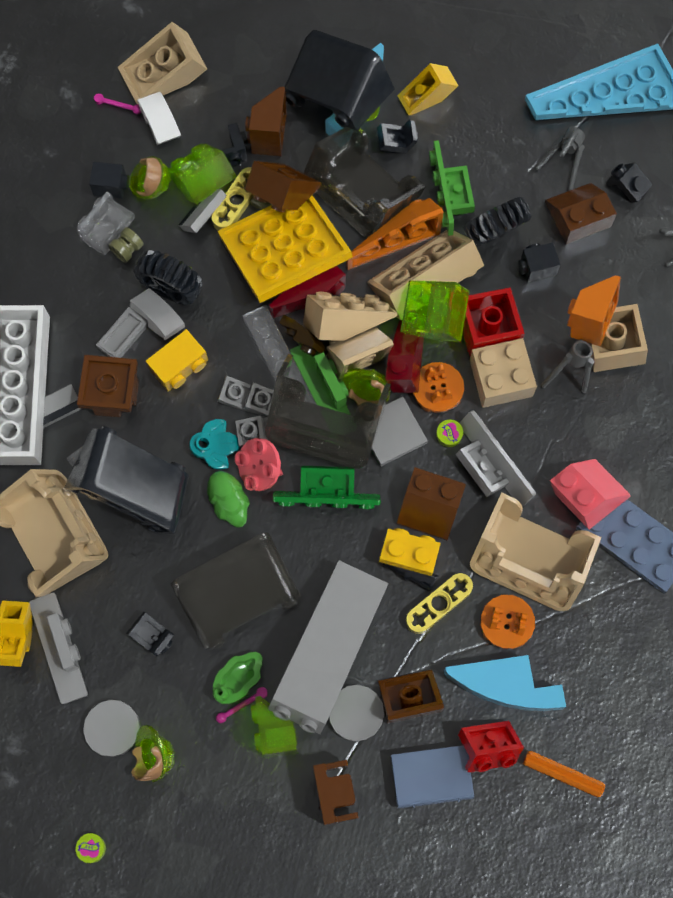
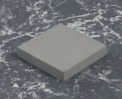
(397, 433)

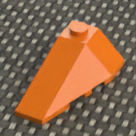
(410, 226)

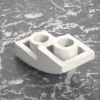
(159, 118)

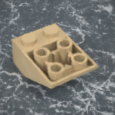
(344, 315)

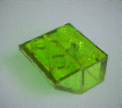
(201, 172)
(435, 310)
(275, 735)

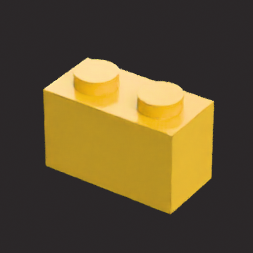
(177, 361)

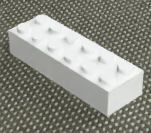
(22, 382)

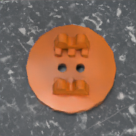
(441, 398)
(520, 624)

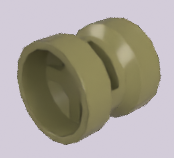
(125, 244)

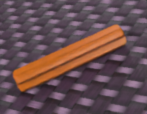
(564, 774)

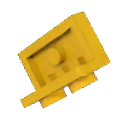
(410, 551)

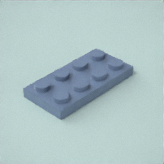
(637, 543)

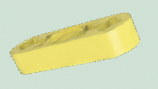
(236, 211)
(450, 585)

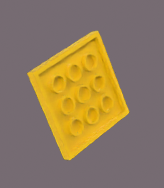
(284, 248)

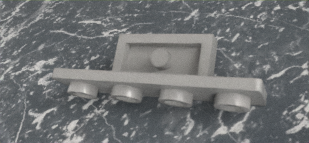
(490, 463)
(58, 648)

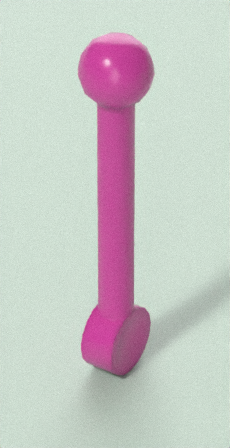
(99, 99)
(222, 717)

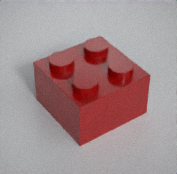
(491, 319)

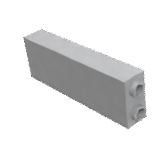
(328, 648)

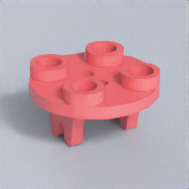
(252, 471)

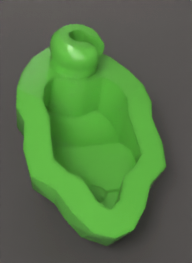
(228, 498)
(237, 678)

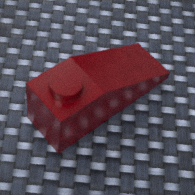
(294, 299)
(404, 362)

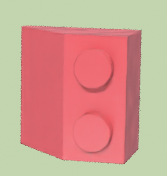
(588, 491)

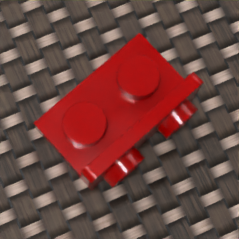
(490, 746)

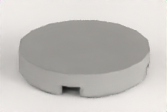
(357, 713)
(111, 728)

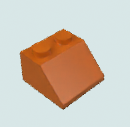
(594, 310)

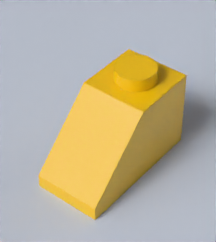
(427, 89)

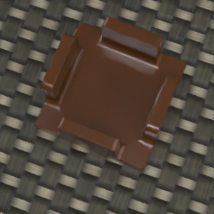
(108, 385)
(334, 792)

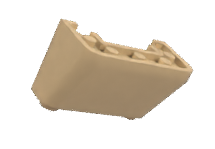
(50, 529)
(533, 557)

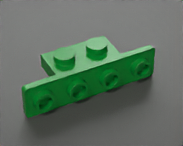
(327, 486)

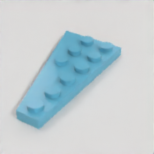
(622, 86)

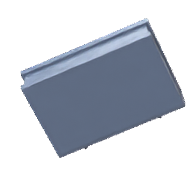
(431, 777)

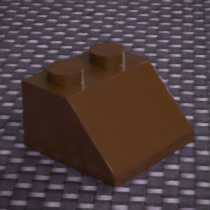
(267, 124)
(280, 185)
(581, 212)
(431, 503)

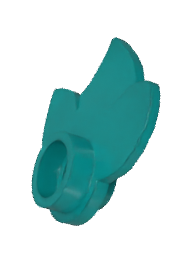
(219, 444)

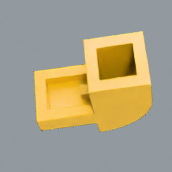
(15, 632)

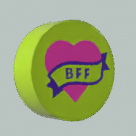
(449, 433)
(90, 848)

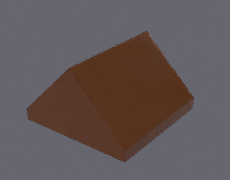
(410, 696)

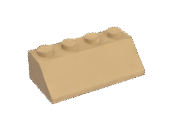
(440, 259)

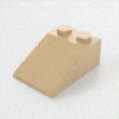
(162, 64)
(359, 350)

